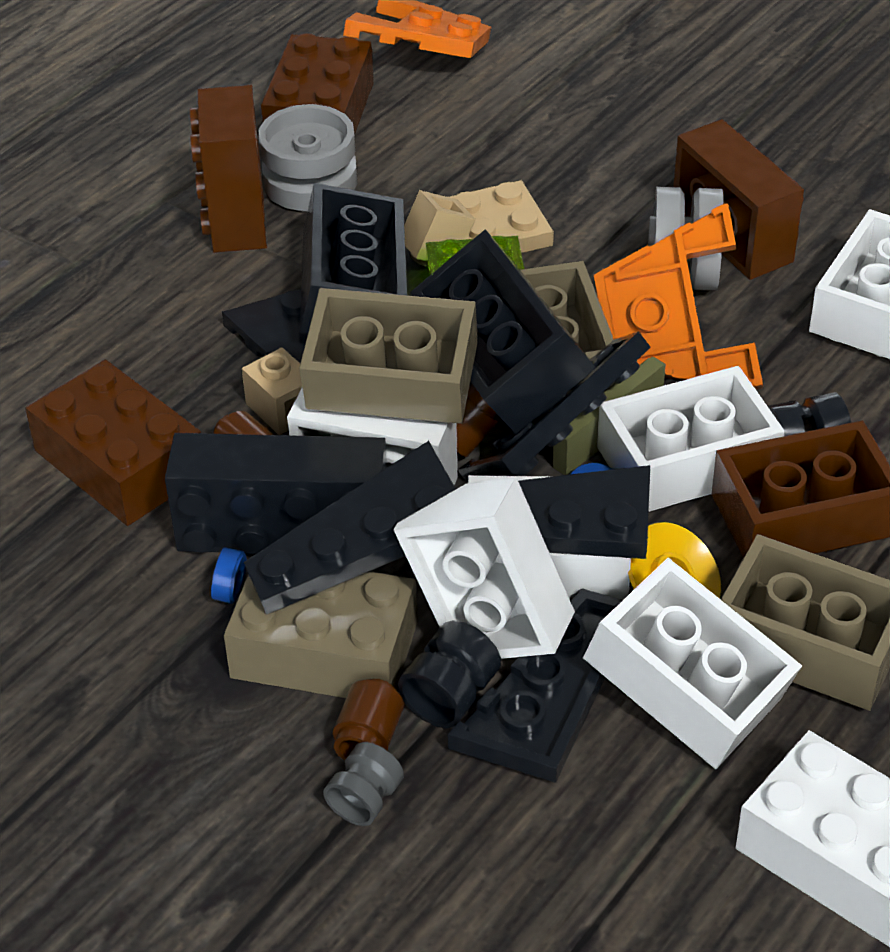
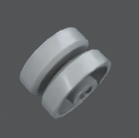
(306, 148)
(670, 215)

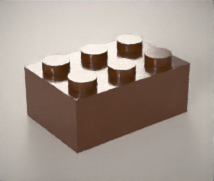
(322, 73)
(228, 168)
(759, 195)
(108, 439)
(806, 489)

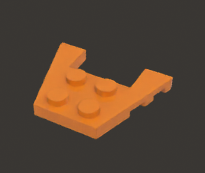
(422, 24)
(655, 296)

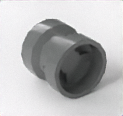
(360, 788)

